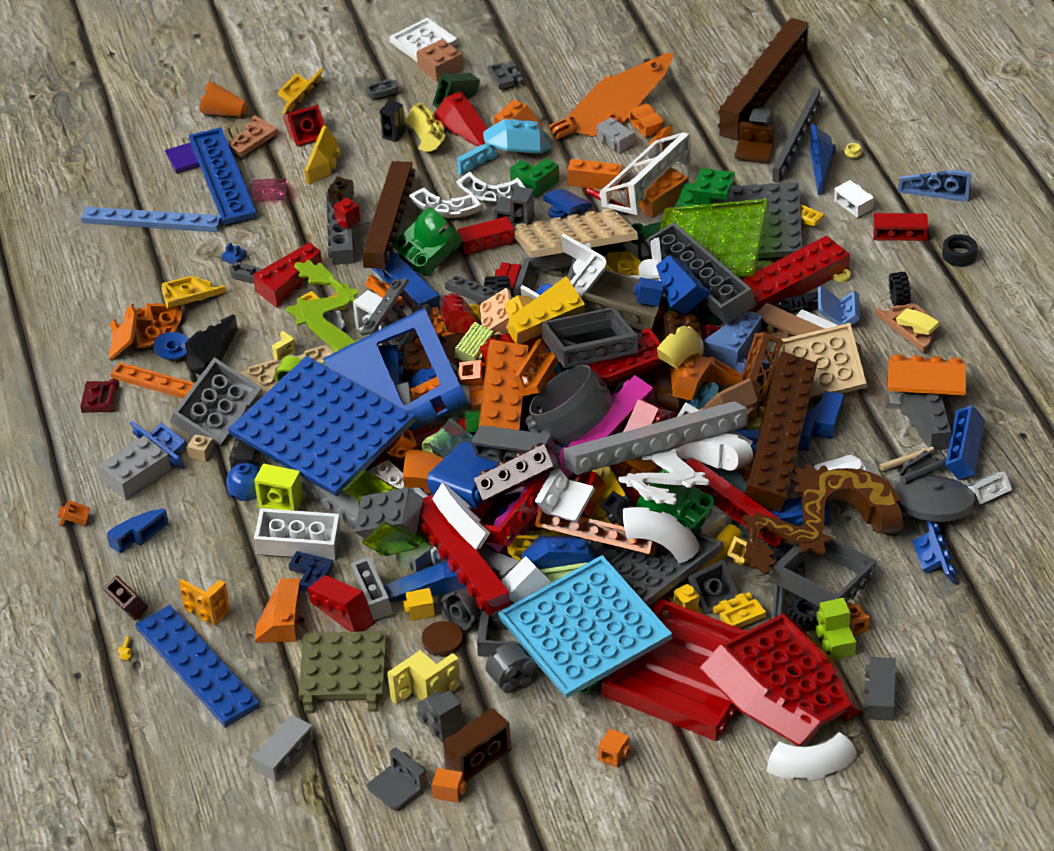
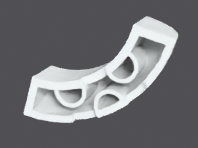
(486, 192)
(454, 208)
(662, 529)
(812, 761)

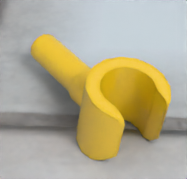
(125, 652)

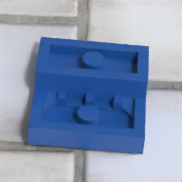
(566, 201)

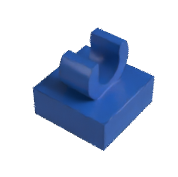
(233, 254)

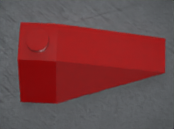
(461, 118)

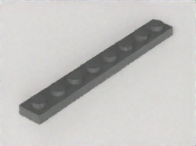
(795, 137)

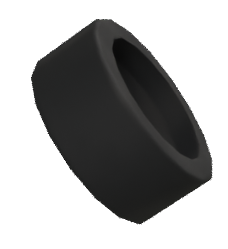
(959, 241)

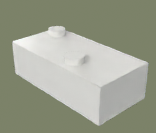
(292, 531)

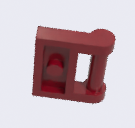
(94, 394)

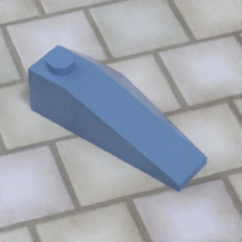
(943, 184)

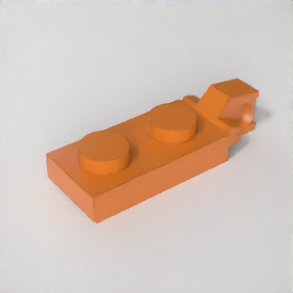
(381, 288)

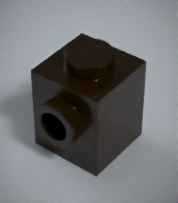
(340, 189)

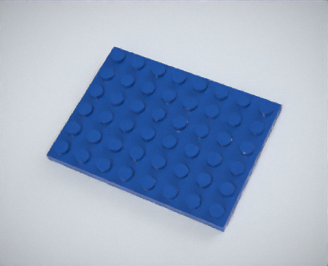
(322, 425)

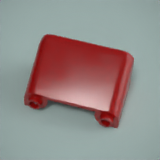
(629, 365)

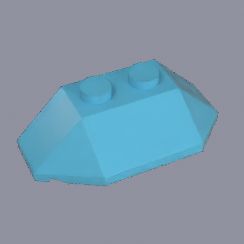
(518, 136)

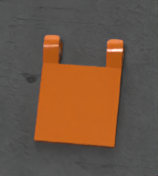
(123, 333)

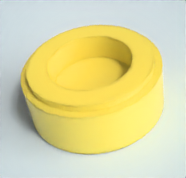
(843, 277)

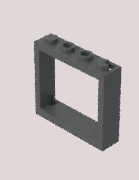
(532, 266)
(593, 351)
(836, 551)

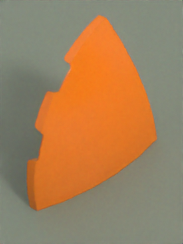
(154, 321)
(417, 467)

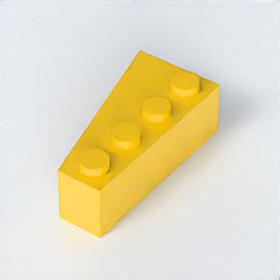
(555, 303)

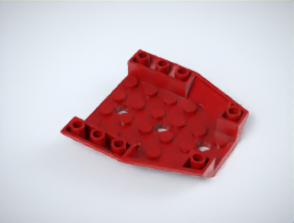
(764, 690)

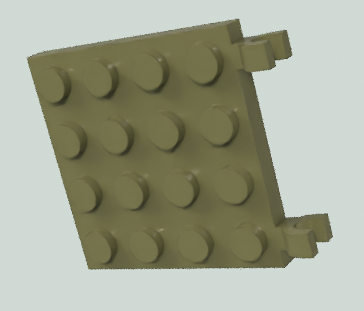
(342, 667)

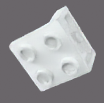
(563, 496)

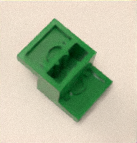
(707, 188)

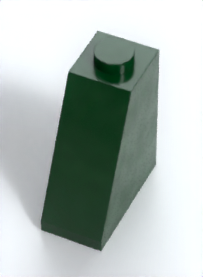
(454, 83)

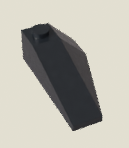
(210, 343)

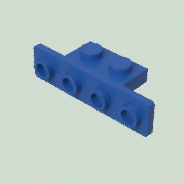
(165, 439)
(932, 552)

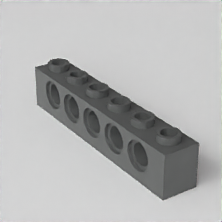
(340, 240)

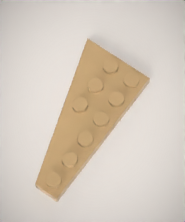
(263, 373)

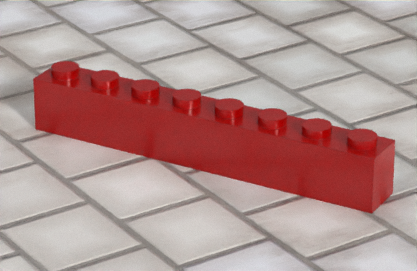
(463, 559)

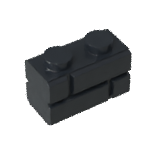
(392, 121)

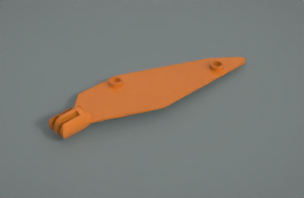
(613, 98)

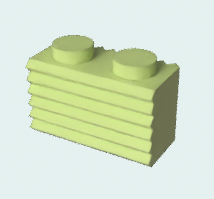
(469, 346)

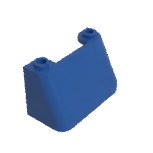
(458, 473)

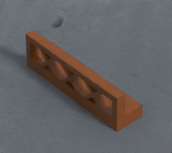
(755, 358)

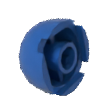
(241, 481)

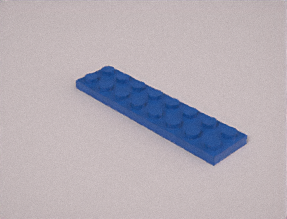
(222, 176)
(197, 666)

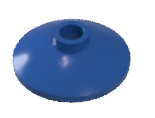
(170, 345)

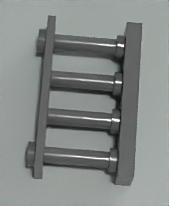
(389, 302)

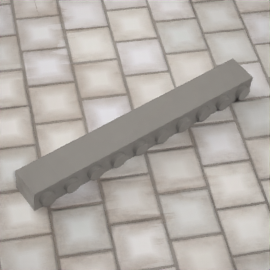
(655, 437)
(348, 511)

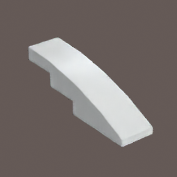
(460, 516)

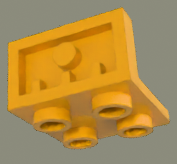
(208, 605)

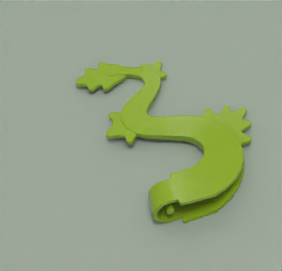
(312, 312)

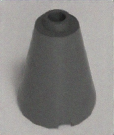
(460, 608)

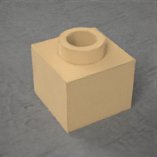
(200, 447)

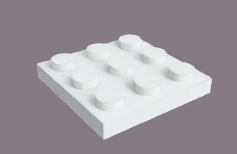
(419, 36)

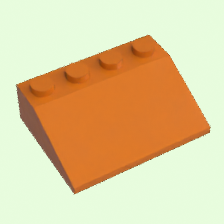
(926, 375)

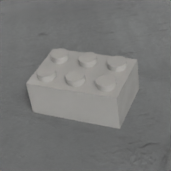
(134, 467)

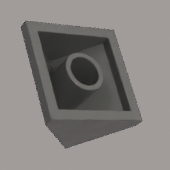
(713, 585)

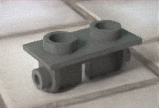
(923, 459)

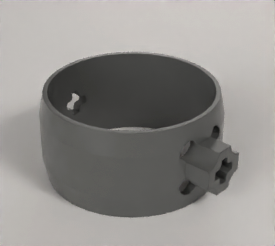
(570, 404)

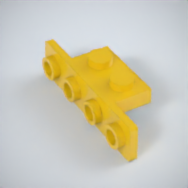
(295, 89)

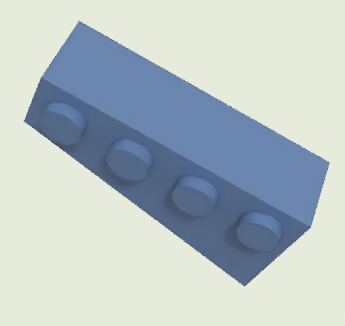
(734, 339)

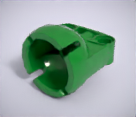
(424, 245)
(687, 506)

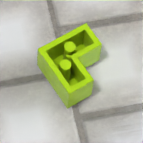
(835, 629)

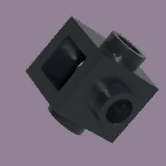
(614, 506)

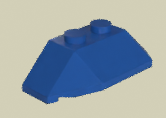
(559, 551)

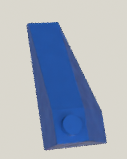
(821, 155)
(436, 577)

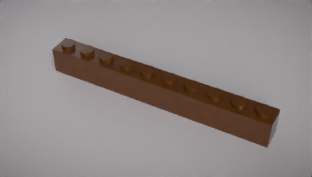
(388, 215)

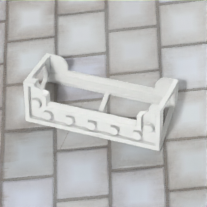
(677, 151)

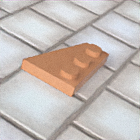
(253, 136)

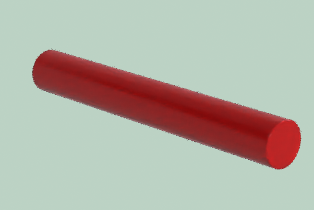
(596, 194)

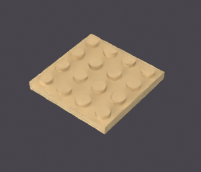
(837, 359)

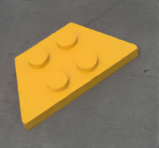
(189, 290)

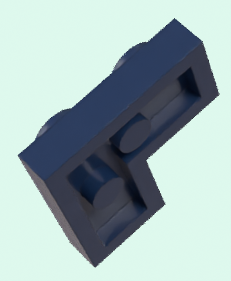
(311, 566)

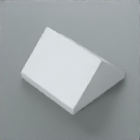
(524, 580)

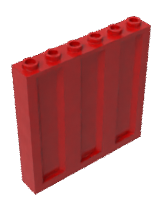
(669, 677)

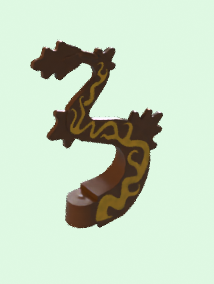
(862, 489)

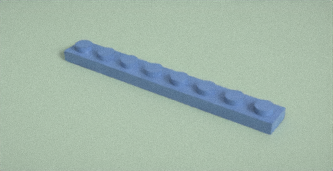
(151, 219)

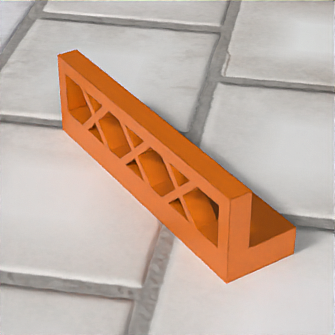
(539, 369)

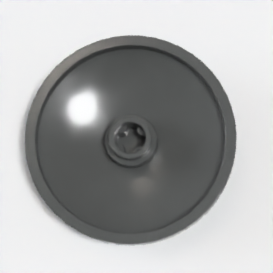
(935, 498)

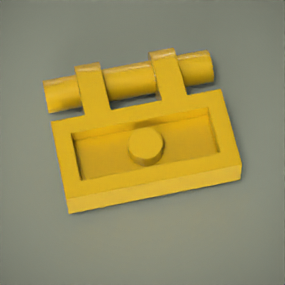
(744, 612)

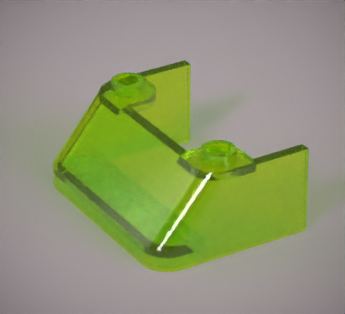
(386, 538)

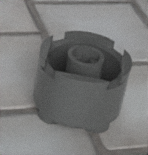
(510, 667)

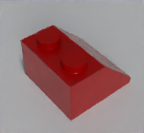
(304, 124)

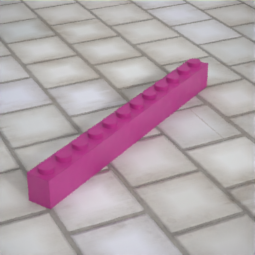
(611, 424)

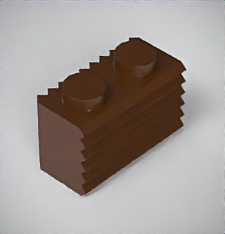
(125, 597)

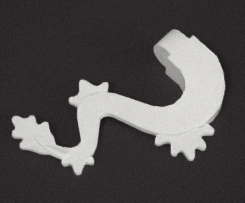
(719, 451)

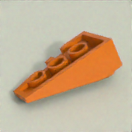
(280, 615)

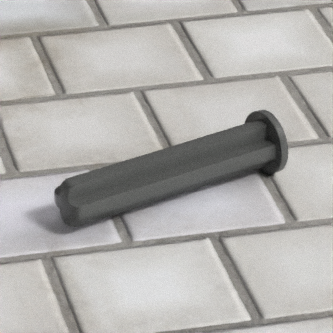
(778, 601)

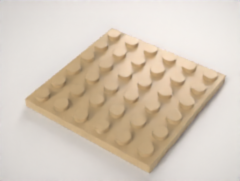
(593, 228)

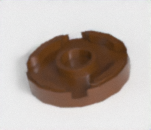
(442, 638)

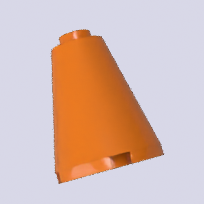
(222, 102)

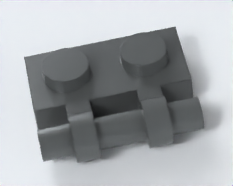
(501, 74)

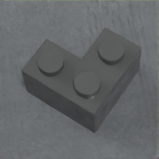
(517, 208)
(441, 714)

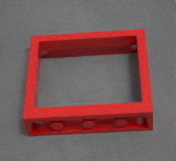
(516, 518)

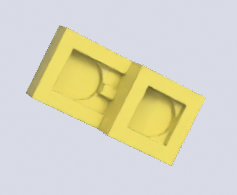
(919, 321)

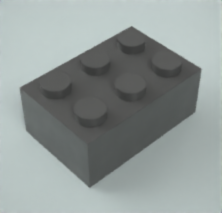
(396, 507)

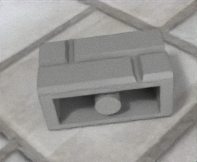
(615, 135)

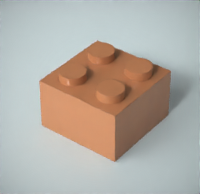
(439, 59)

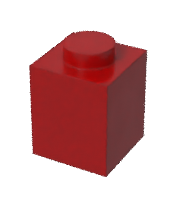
(347, 213)

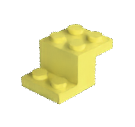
(423, 677)

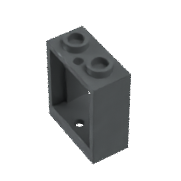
(488, 647)

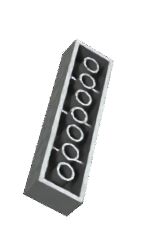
(728, 295)

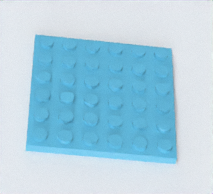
(584, 626)

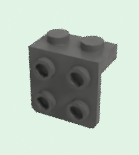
(399, 781)

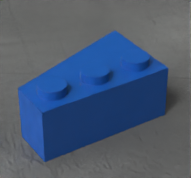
(680, 285)

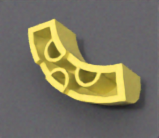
(425, 125)
(679, 347)

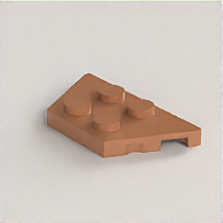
(920, 341)

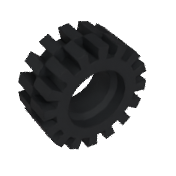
(899, 288)
(803, 620)

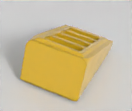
(808, 213)

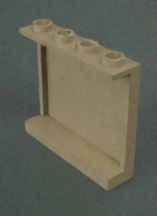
(617, 291)

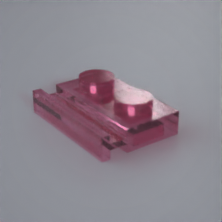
(269, 189)

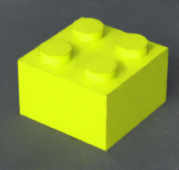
(278, 488)

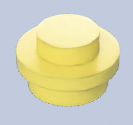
(853, 150)

